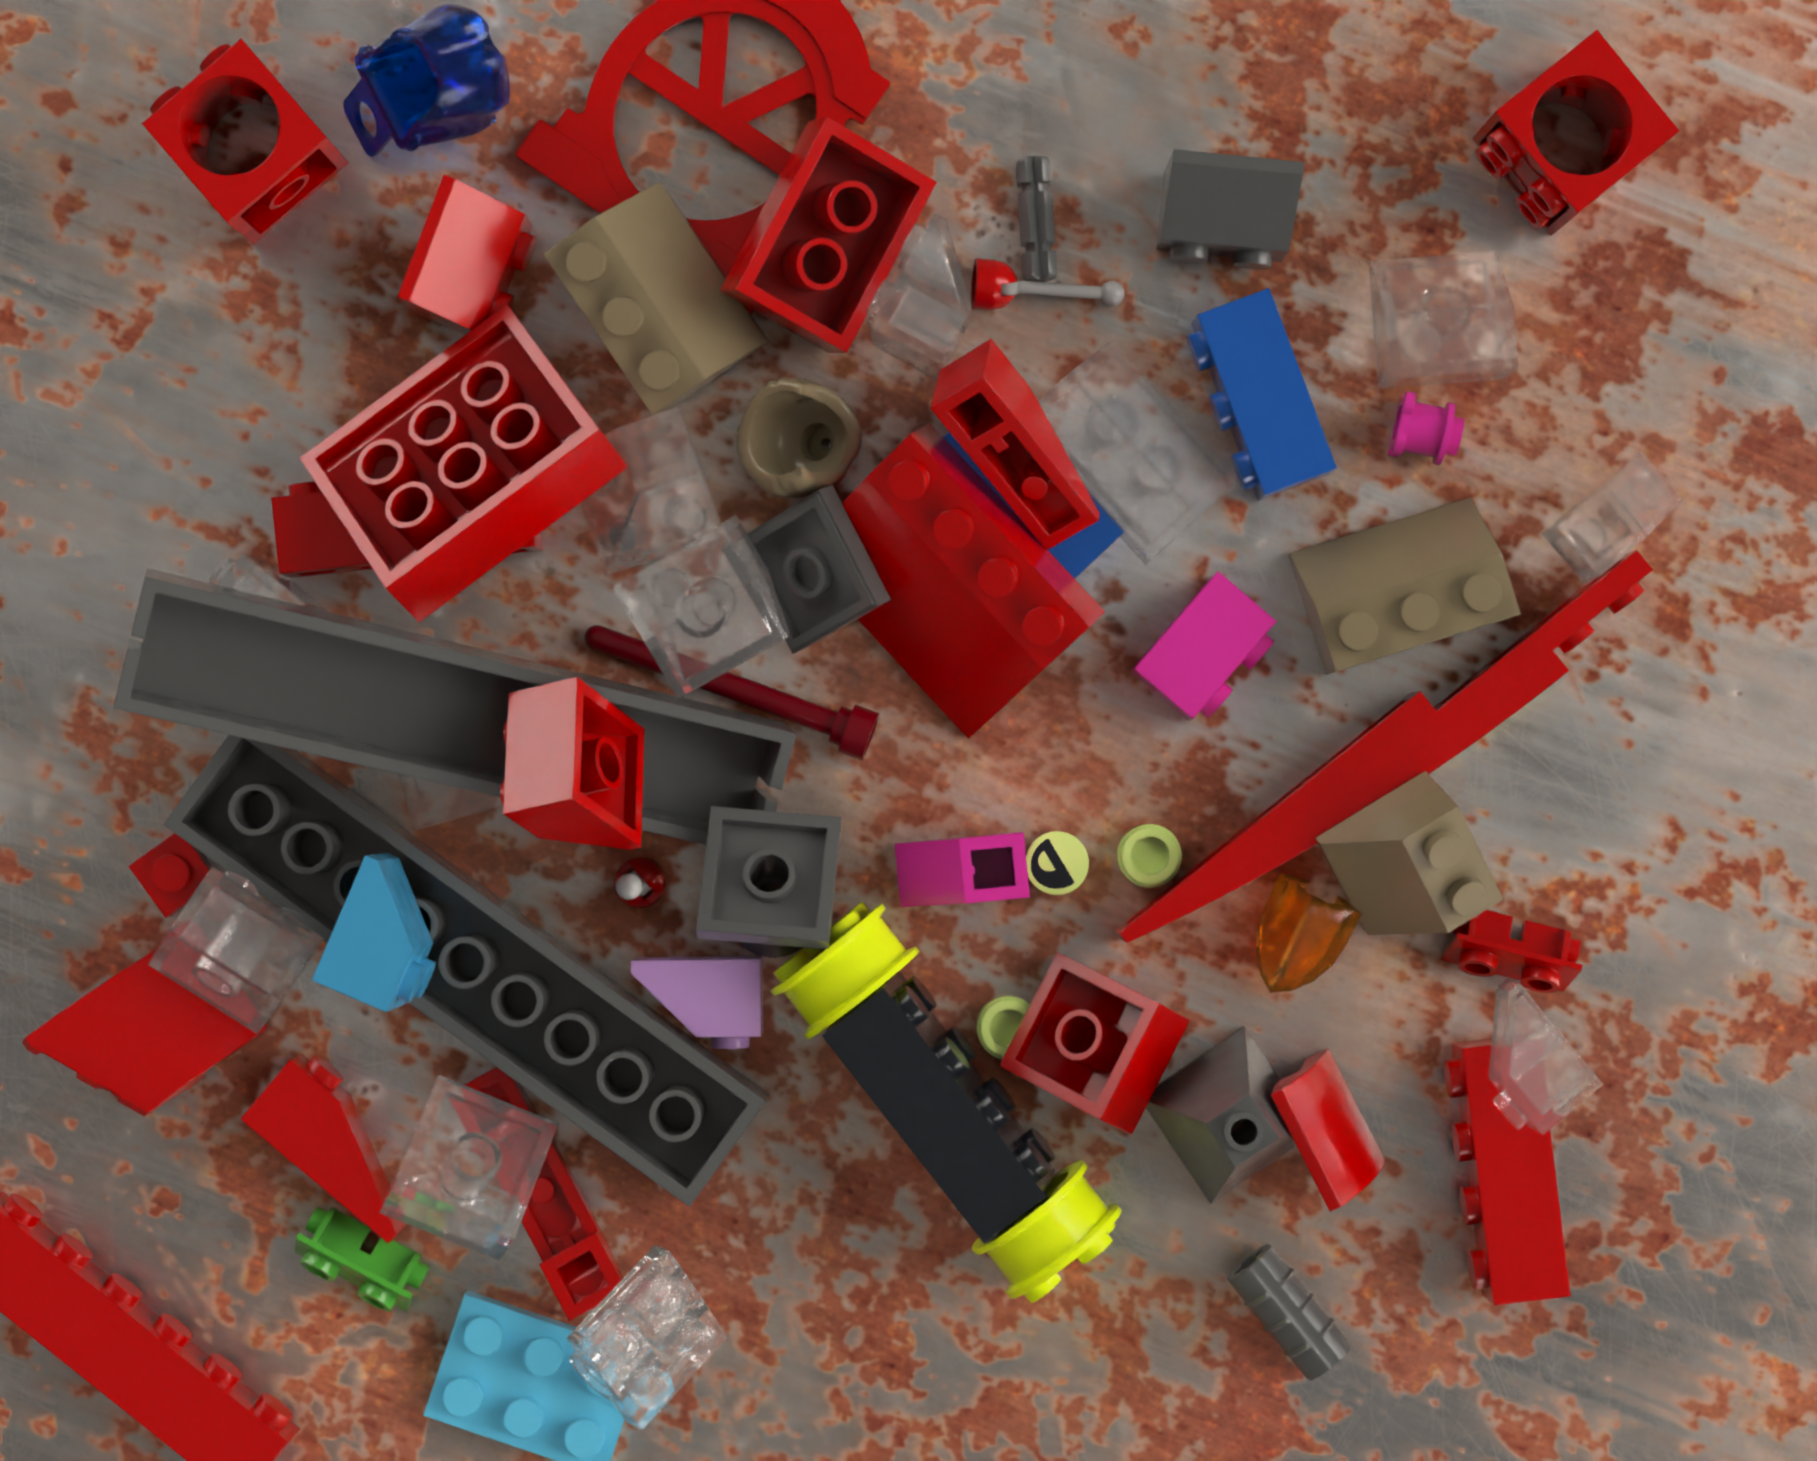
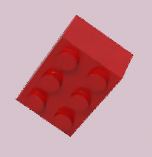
(828, 235)

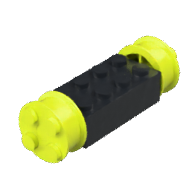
(944, 1107)

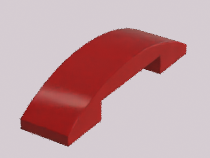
(560, 1220)

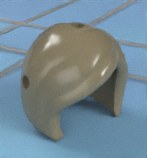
(778, 433)

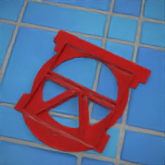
(582, 146)

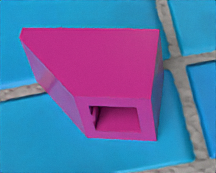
(962, 870)

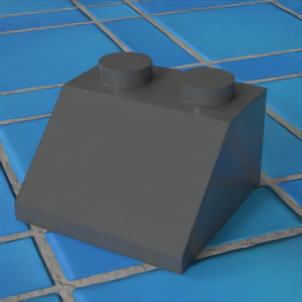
(1228, 208)

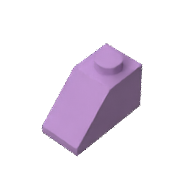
(709, 994)

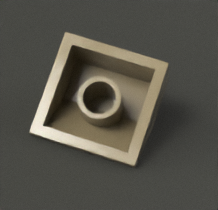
(1410, 862)

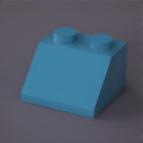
(378, 939)

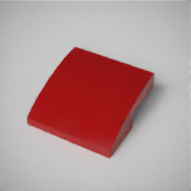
(1328, 1129)

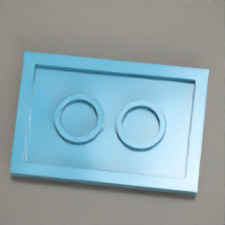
(515, 1384)

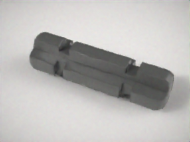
(1036, 218)

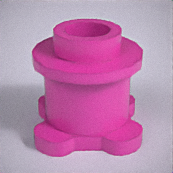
(1425, 429)

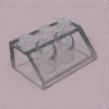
(1134, 451)

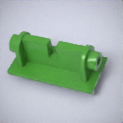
(337, 1252)

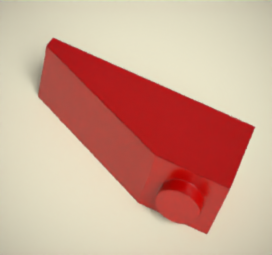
(1013, 443)
(322, 1134)

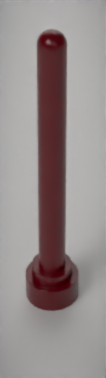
(847, 728)

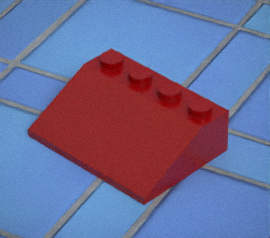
(462, 464)
(967, 582)

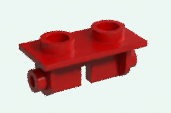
(1540, 960)

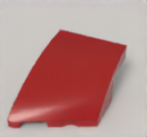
(140, 1037)

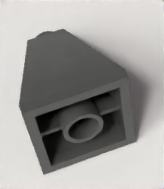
(1203, 1103)

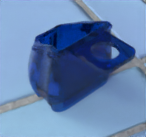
(429, 81)

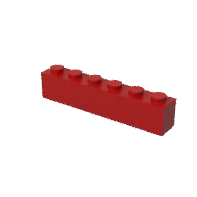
(128, 1349)

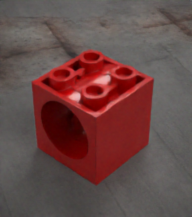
(1610, 95)
(293, 171)

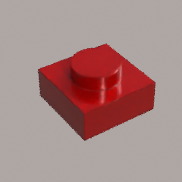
(171, 873)

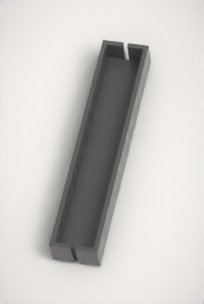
(413, 700)

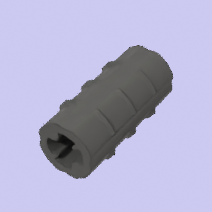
(1289, 1312)

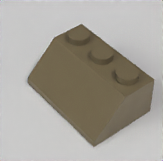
(655, 298)
(1403, 585)

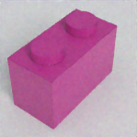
(1205, 647)

